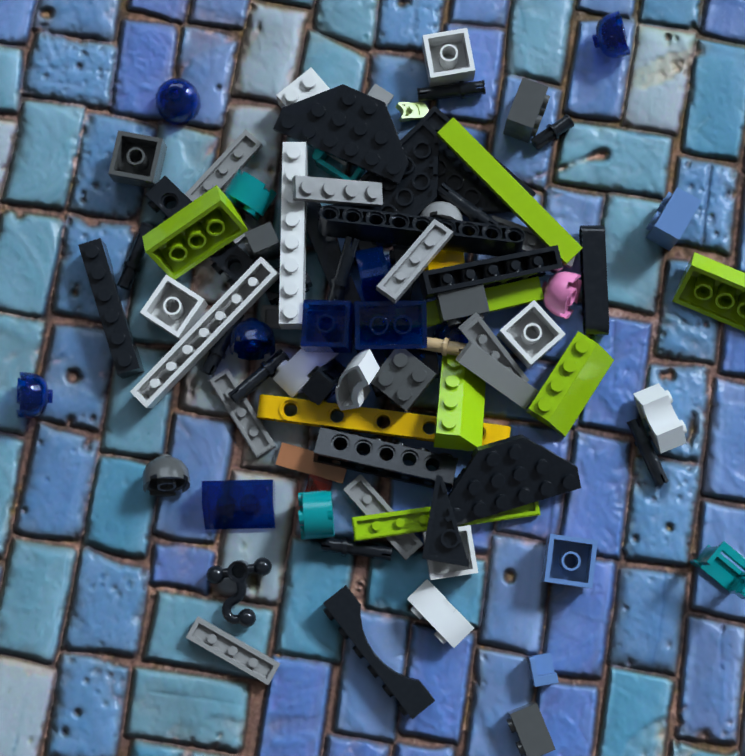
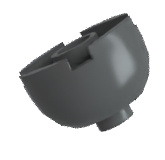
(165, 476)

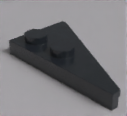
(443, 538)

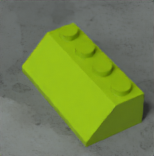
(194, 233)
(713, 291)
(570, 384)
(459, 407)

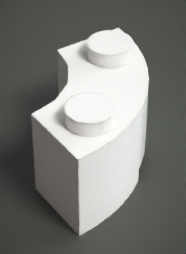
(299, 369)
(355, 381)
(665, 427)
(440, 613)

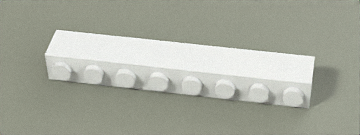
(292, 238)
(205, 333)

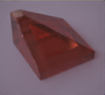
(318, 483)

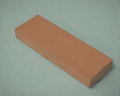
(302, 461)

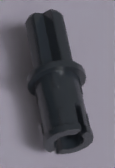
(552, 132)

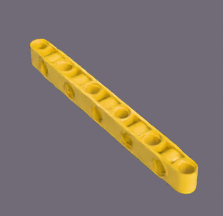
(361, 419)

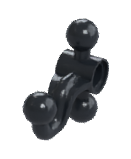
(216, 575)

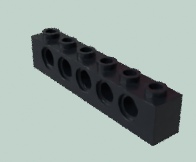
(166, 191)
(491, 271)
(374, 465)

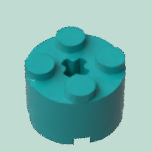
(249, 193)
(316, 514)

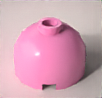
(561, 293)

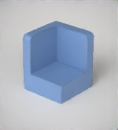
(542, 670)

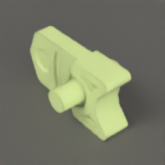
(412, 110)

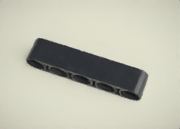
(594, 280)

